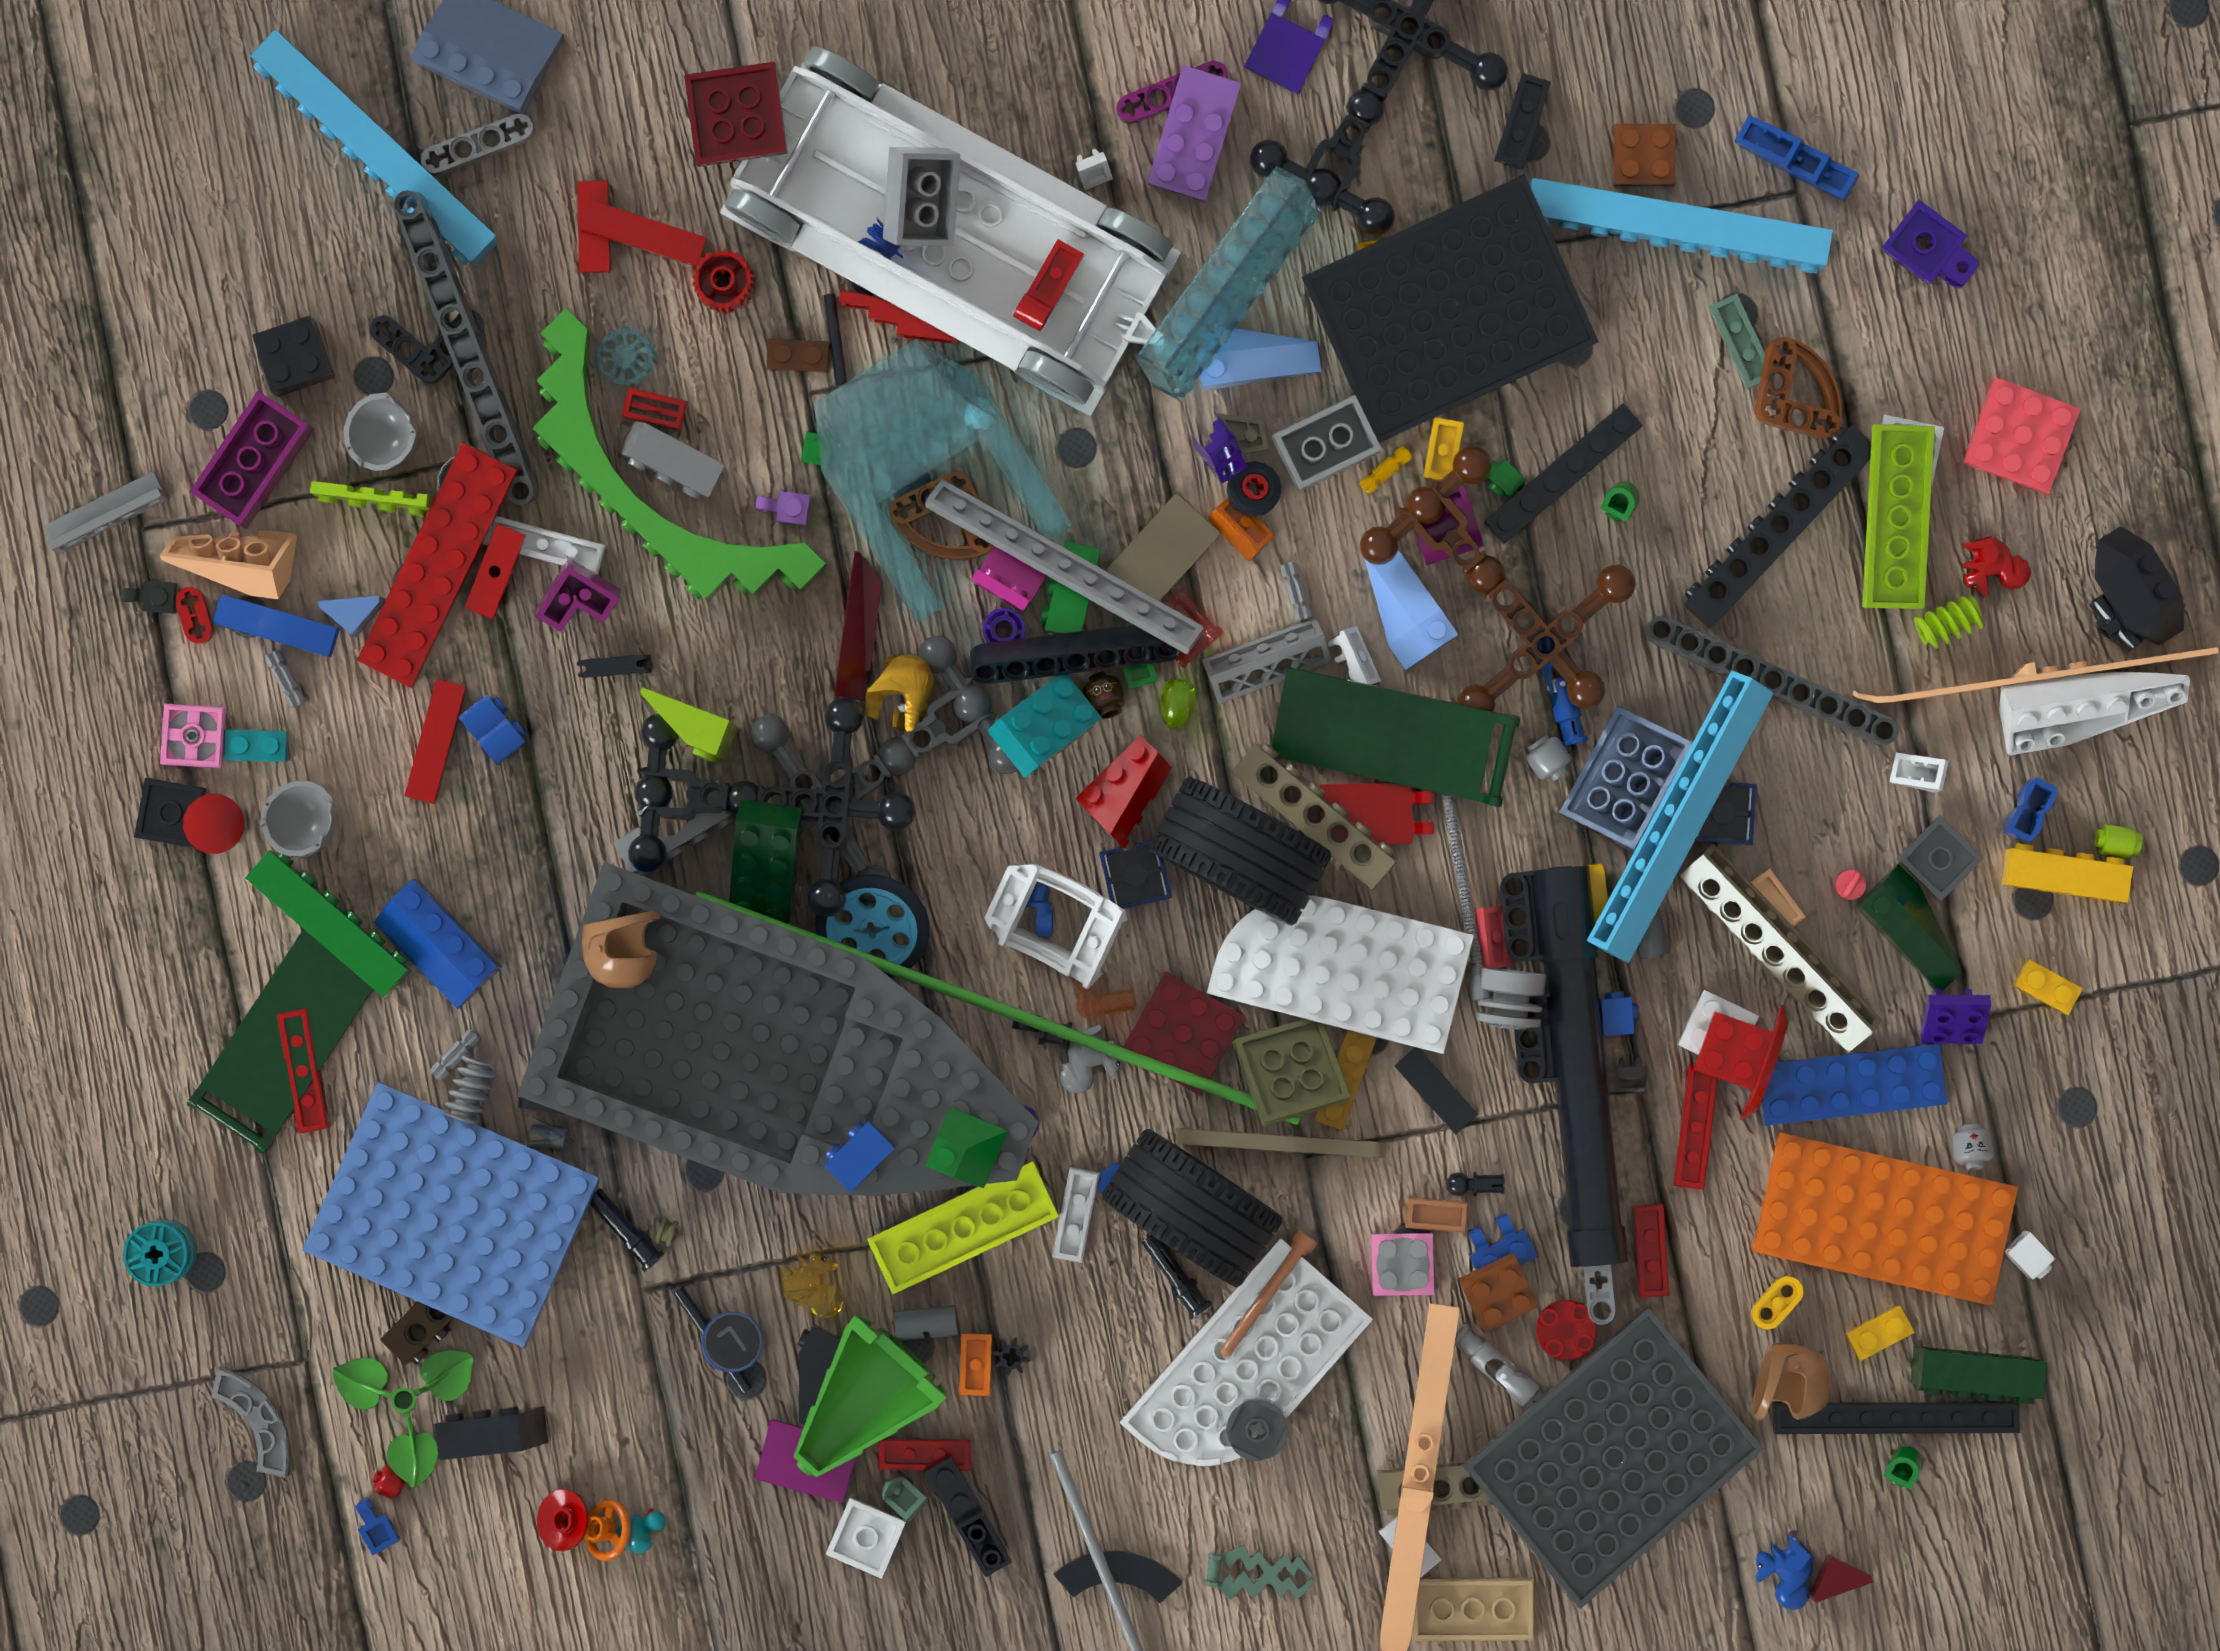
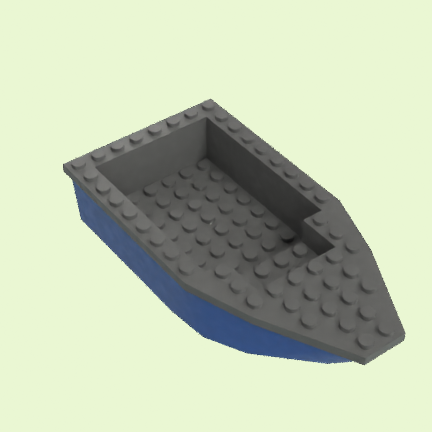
(760, 1052)

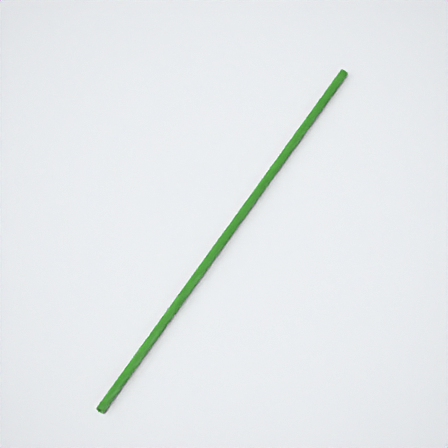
(1019, 1015)

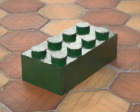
(765, 858)
(1978, 1372)

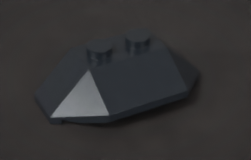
(2138, 586)

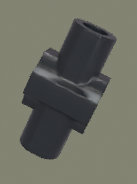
(2111, 626)

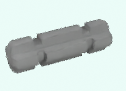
(1295, 591)
(285, 679)
(454, 1054)

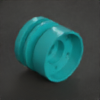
(164, 1235)

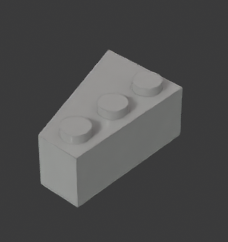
(670, 460)

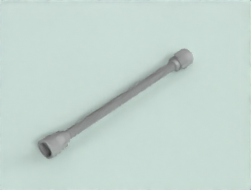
(1474, 981)

